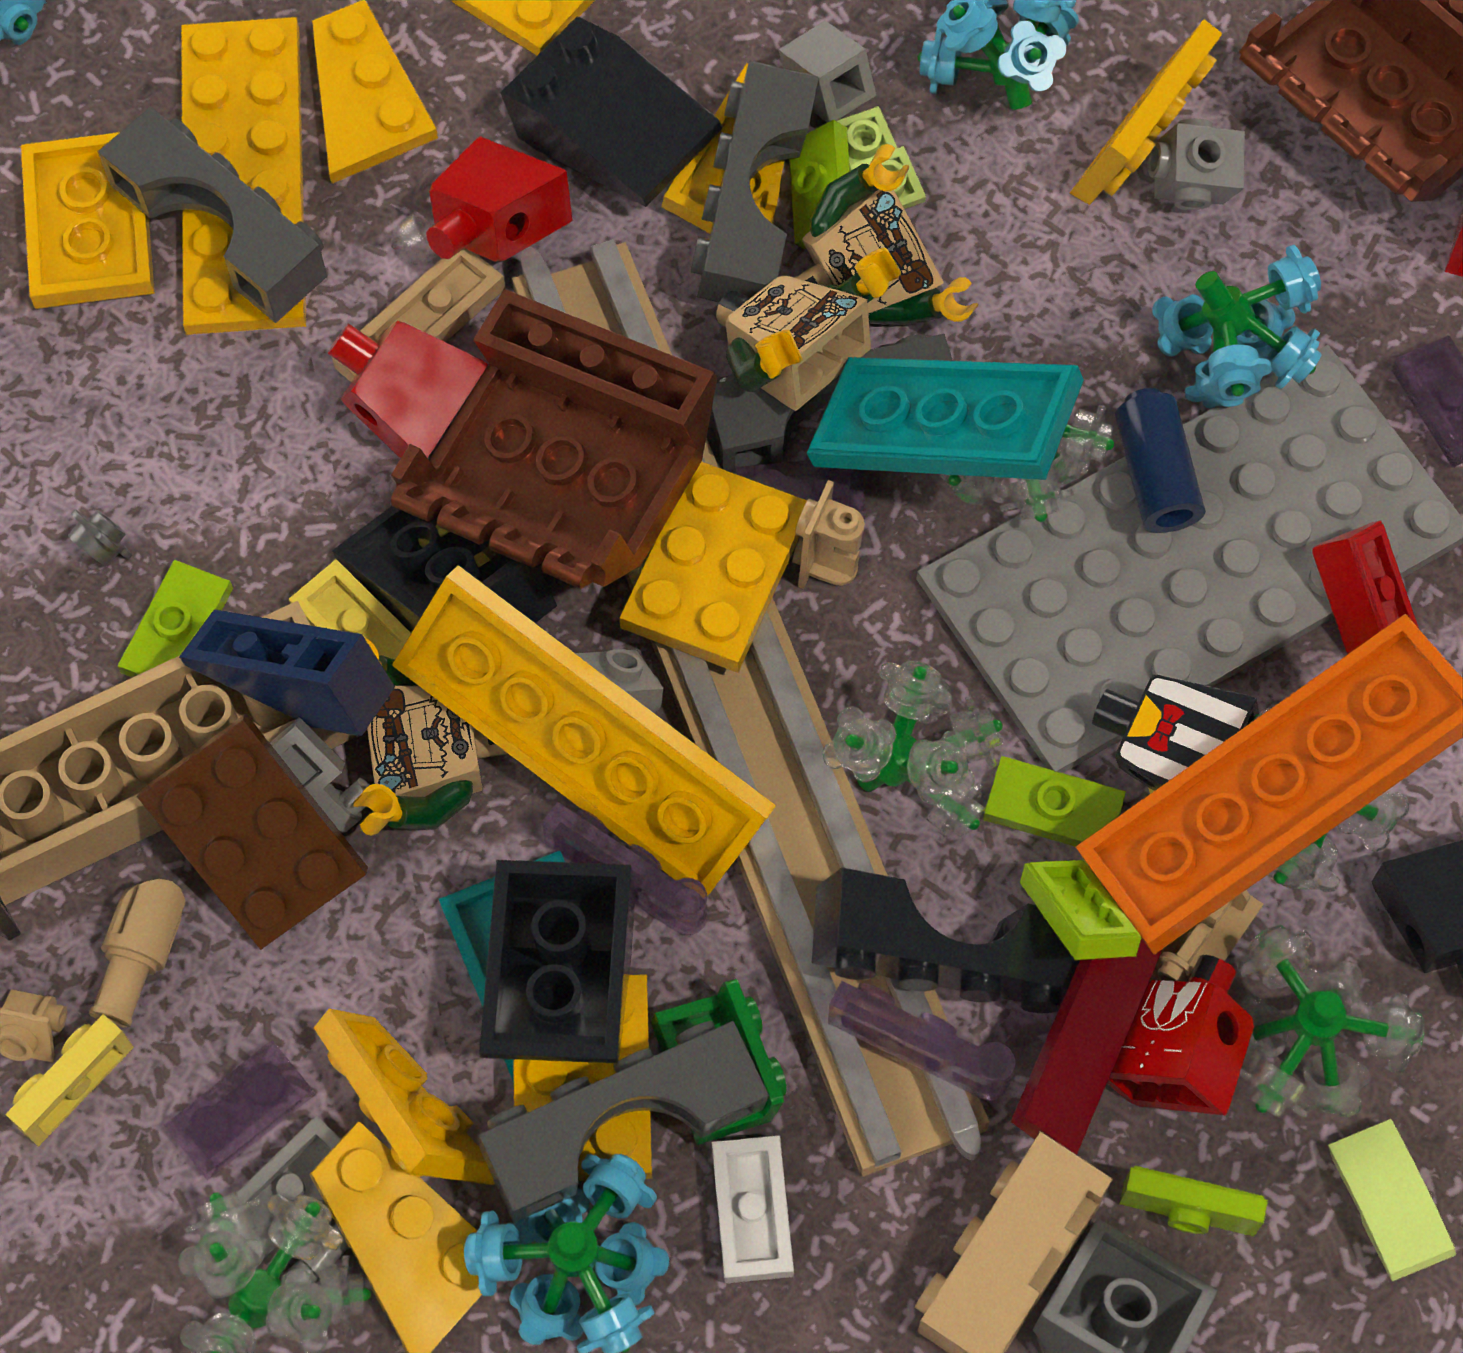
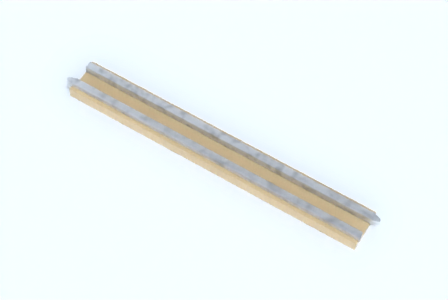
(774, 739)

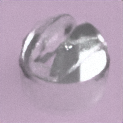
(411, 240)

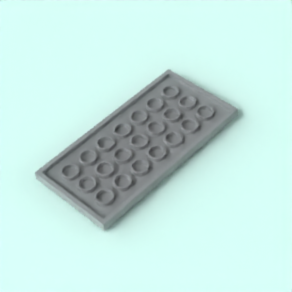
(1106, 604)

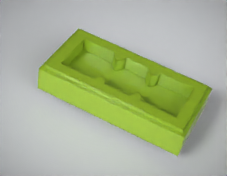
(820, 162)
(174, 617)
(1050, 802)
(1080, 910)
(1193, 1203)

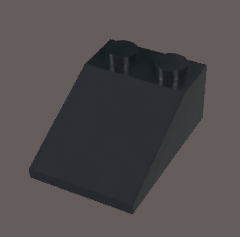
(607, 112)
(406, 576)
(558, 961)

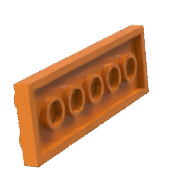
(1279, 783)

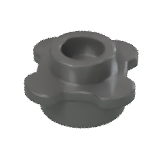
(98, 537)

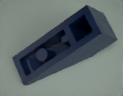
(294, 668)

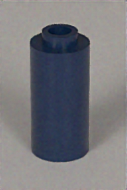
(1159, 461)

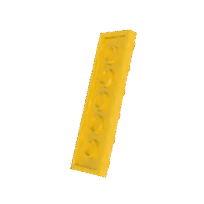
(247, 106)
(580, 731)

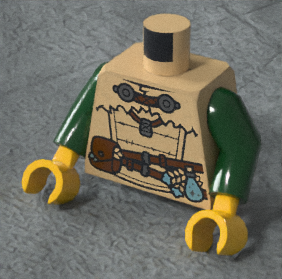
(864, 215)
(801, 333)
(420, 759)

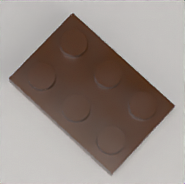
(252, 831)

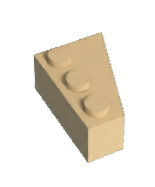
(1013, 1251)

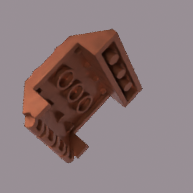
(1377, 81)
(564, 445)

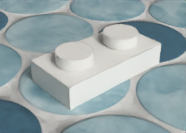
(752, 1209)

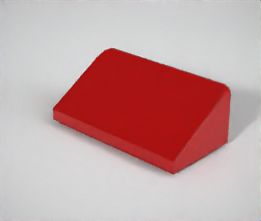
(1362, 583)

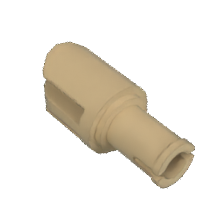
(137, 946)

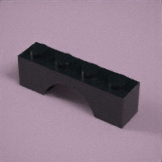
(873, 928)

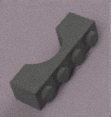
(769, 126)
(167, 171)
(757, 426)
(701, 1082)

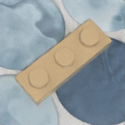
(439, 300)

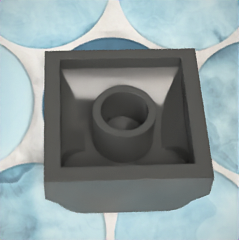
(1122, 1300)

